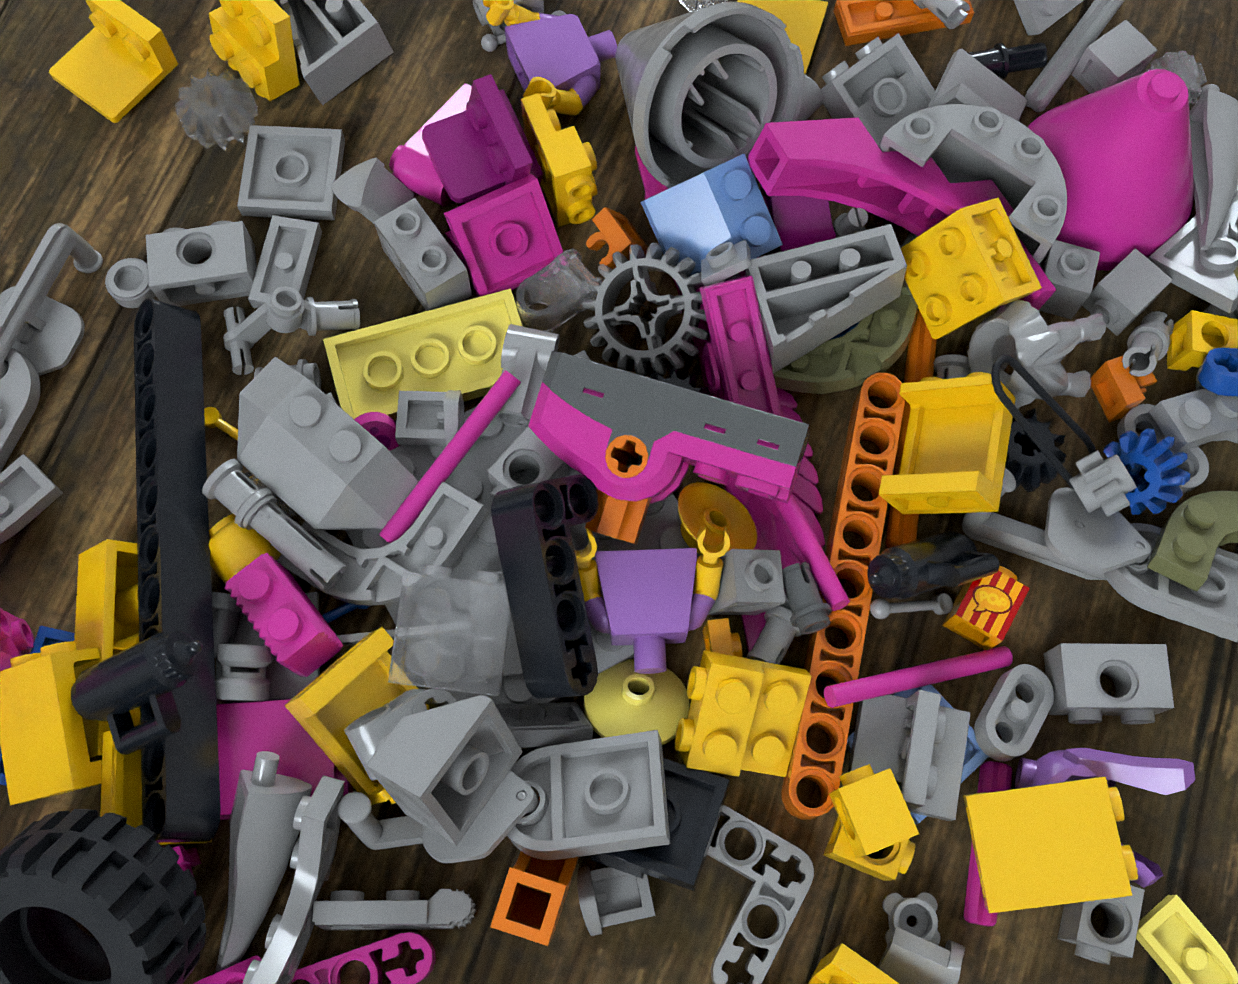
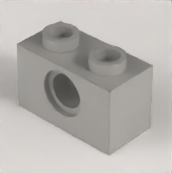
(181, 281)
(1136, 670)

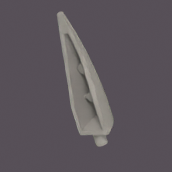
(1214, 159)
(259, 850)

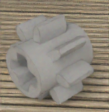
(1102, 483)

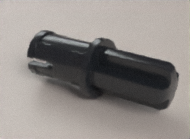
(1013, 59)

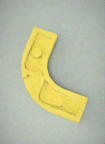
(1184, 945)

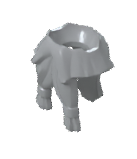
(1038, 347)

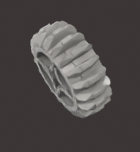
(642, 289)

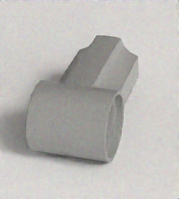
(526, 358)

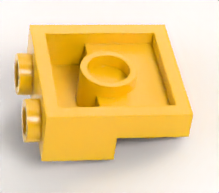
(257, 43)
(564, 161)
(741, 715)

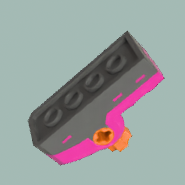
(605, 415)

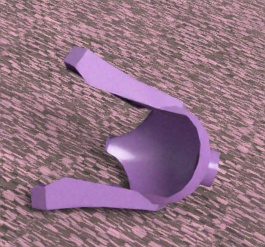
(1152, 774)

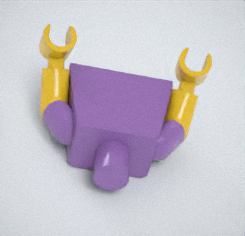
(552, 54)
(650, 594)

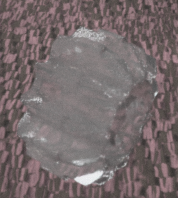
(216, 109)

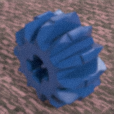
(1163, 475)

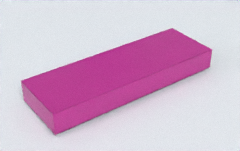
(740, 344)

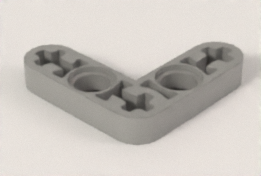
(764, 890)

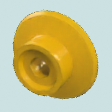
(711, 505)

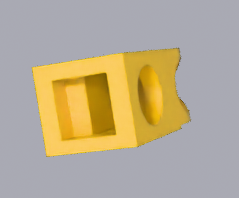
(1196, 336)

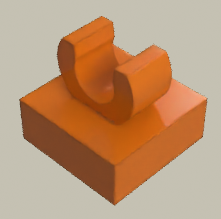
(615, 231)
(1118, 389)

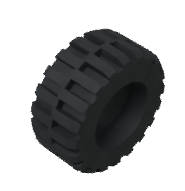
(113, 885)

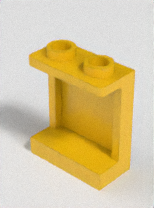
(951, 447)
(343, 694)
(40, 728)
(1050, 845)

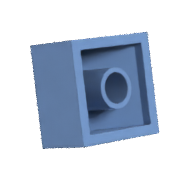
(713, 210)

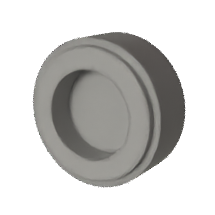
(129, 282)

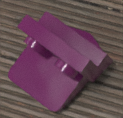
(480, 146)

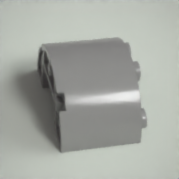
(988, 145)

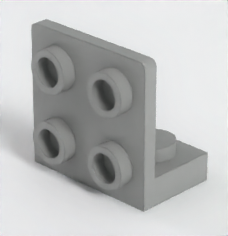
(974, 84)

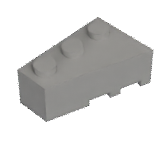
(824, 289)

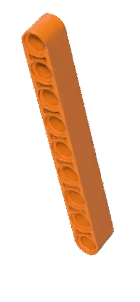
(852, 564)

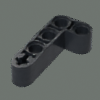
(545, 582)

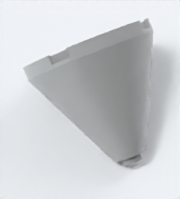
(707, 86)

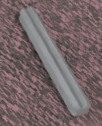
(1070, 52)

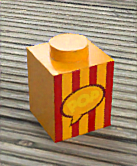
(987, 608)

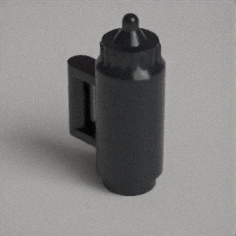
(929, 564)
(133, 678)

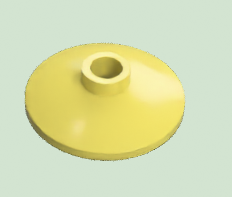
(617, 711)

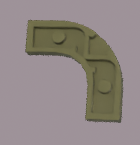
(858, 354)
(1192, 537)

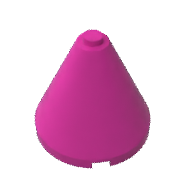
(1124, 164)

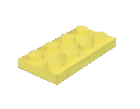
(422, 352)

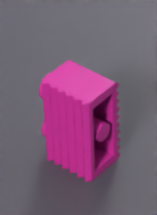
(283, 616)

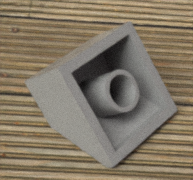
(446, 763)

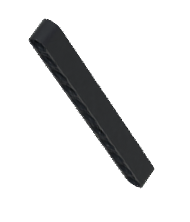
(175, 565)

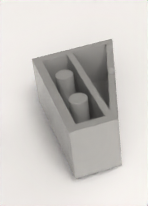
(335, 43)

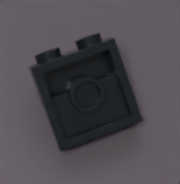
(693, 813)

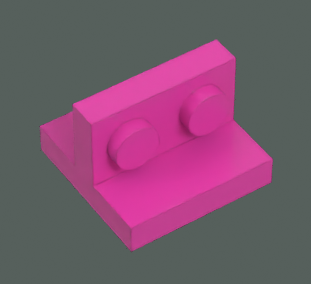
(504, 236)

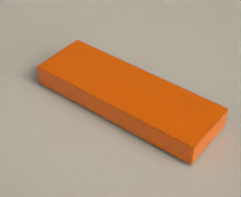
(867, 19)

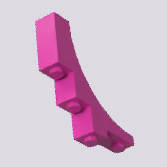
(845, 165)

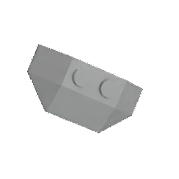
(317, 454)

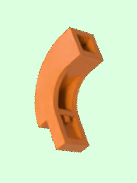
(534, 897)

